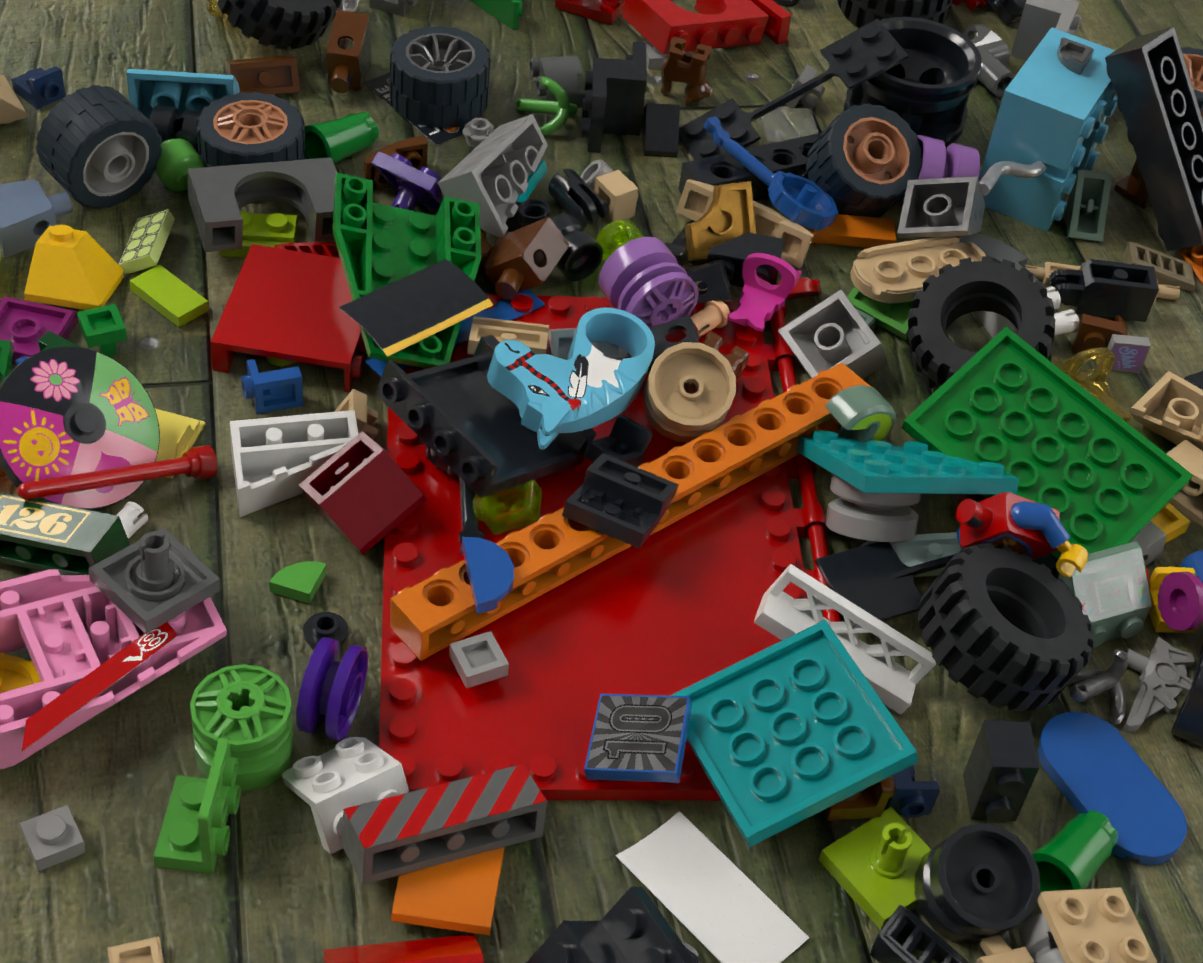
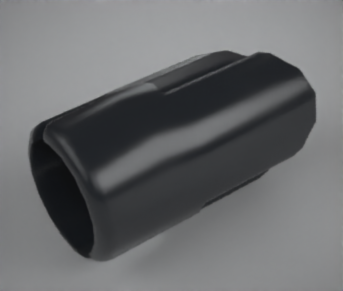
(577, 198)

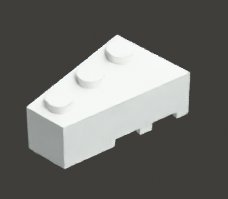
(281, 452)

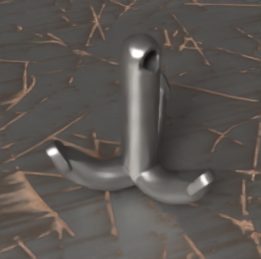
(1095, 681)

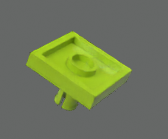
(877, 865)

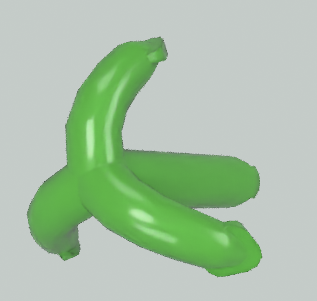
(561, 108)

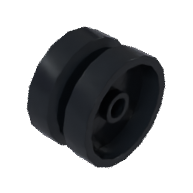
(977, 883)

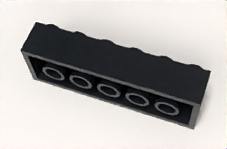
(1164, 131)

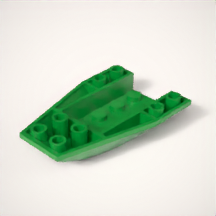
(390, 243)

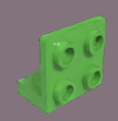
(197, 816)

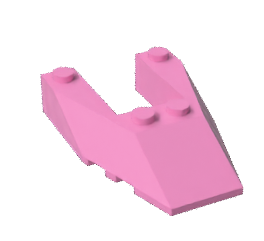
(71, 633)

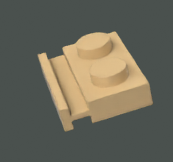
(530, 334)

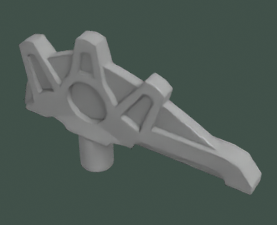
(1161, 681)

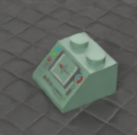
(1113, 592)

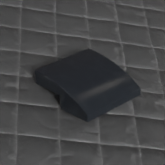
(620, 500)

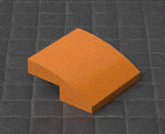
(451, 894)

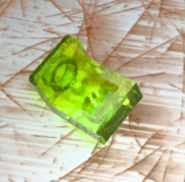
(510, 507)

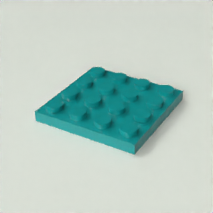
(792, 732)

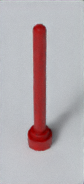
(197, 463)

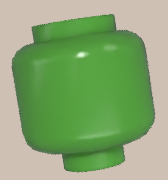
(175, 160)

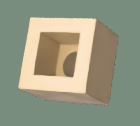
(619, 195)

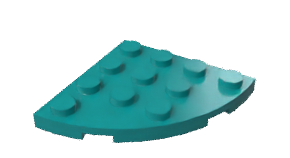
(903, 469)

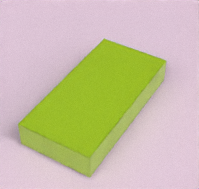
(169, 295)

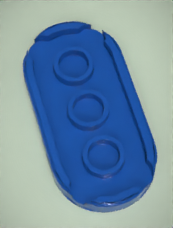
(1106, 775)

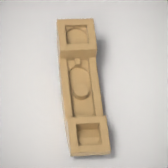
(797, 240)

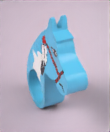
(578, 391)

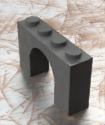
(221, 192)

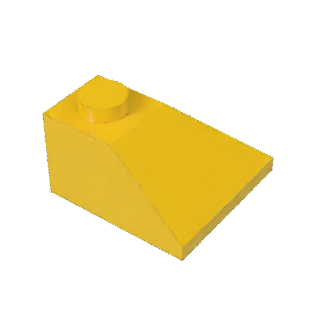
(71, 270)

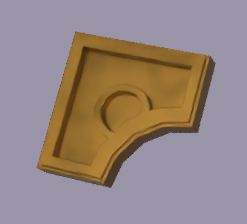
(727, 218)

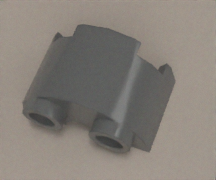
(562, 71)

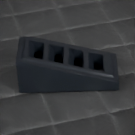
(916, 935)

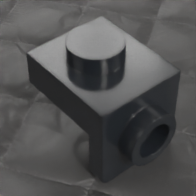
(626, 442)

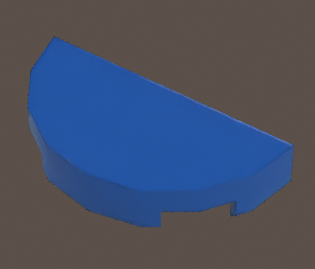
(488, 572)

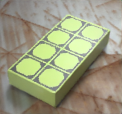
(147, 242)

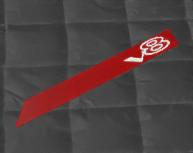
(95, 683)

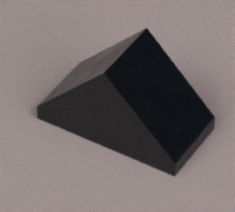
(660, 130)

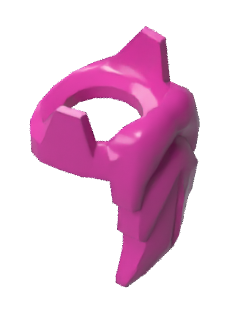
(759, 297)

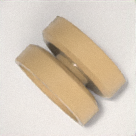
(688, 391)

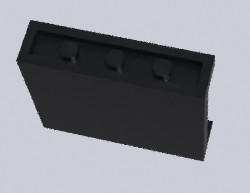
(476, 425)

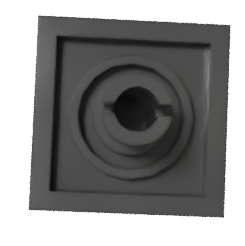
(154, 579)

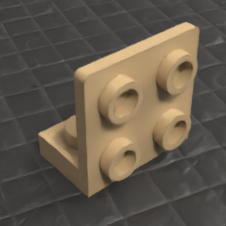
(1095, 926)

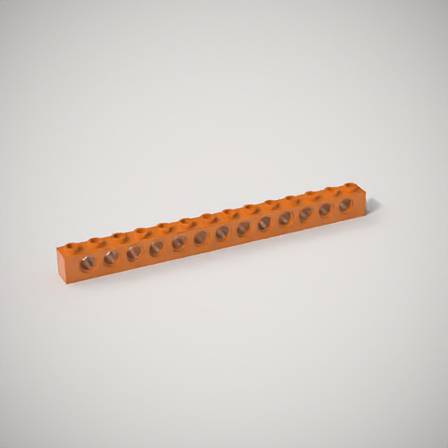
(559, 548)

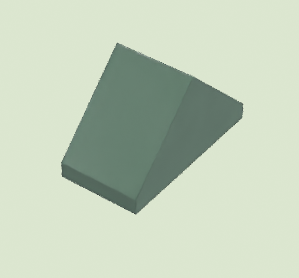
(1088, 206)

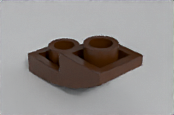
(412, 149)

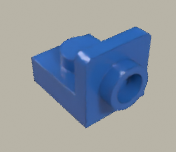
(272, 389)

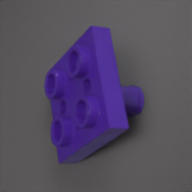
(410, 182)

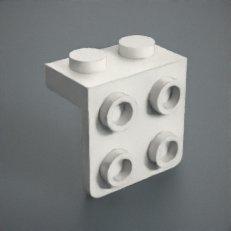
(341, 779)

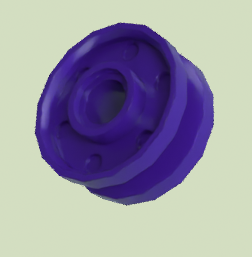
(332, 689)

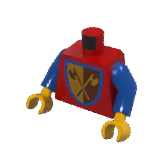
(1021, 526)

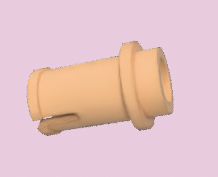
(713, 315)

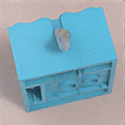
(1046, 133)

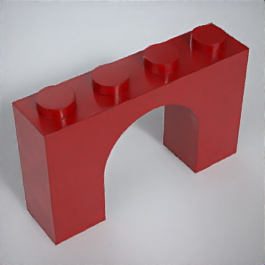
(718, 24)

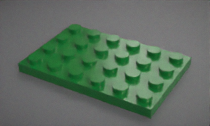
(1055, 438)

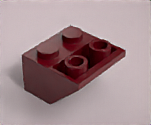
(362, 492)

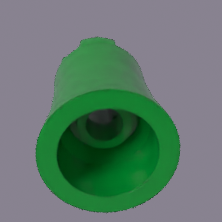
(340, 137)
(1075, 852)

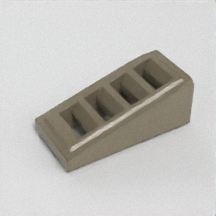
(1165, 266)

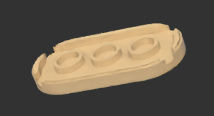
(898, 269)

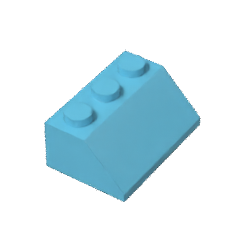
(177, 89)

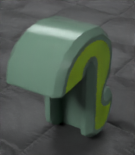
(862, 414)

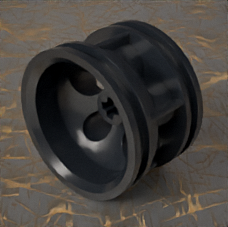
(931, 84)

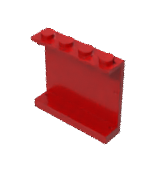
(290, 311)

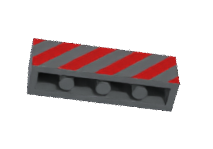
(442, 823)

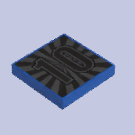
(638, 738)

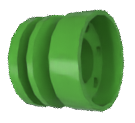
(254, 713)

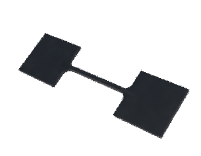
(851, 58)
(880, 581)

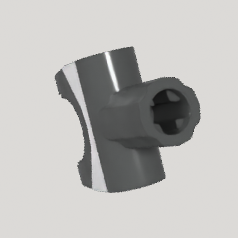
(994, 58)

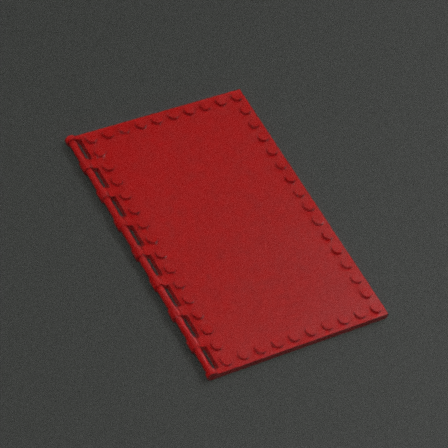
(623, 627)

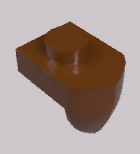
(1097, 332)

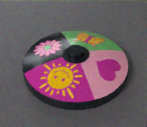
(74, 416)

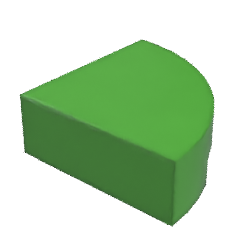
(299, 580)

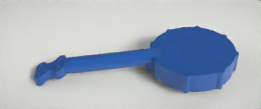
(791, 194)

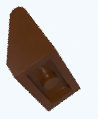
(265, 74)

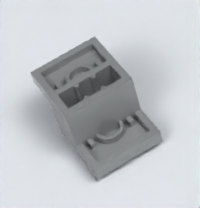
(1039, 18)

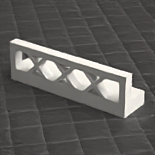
(787, 616)

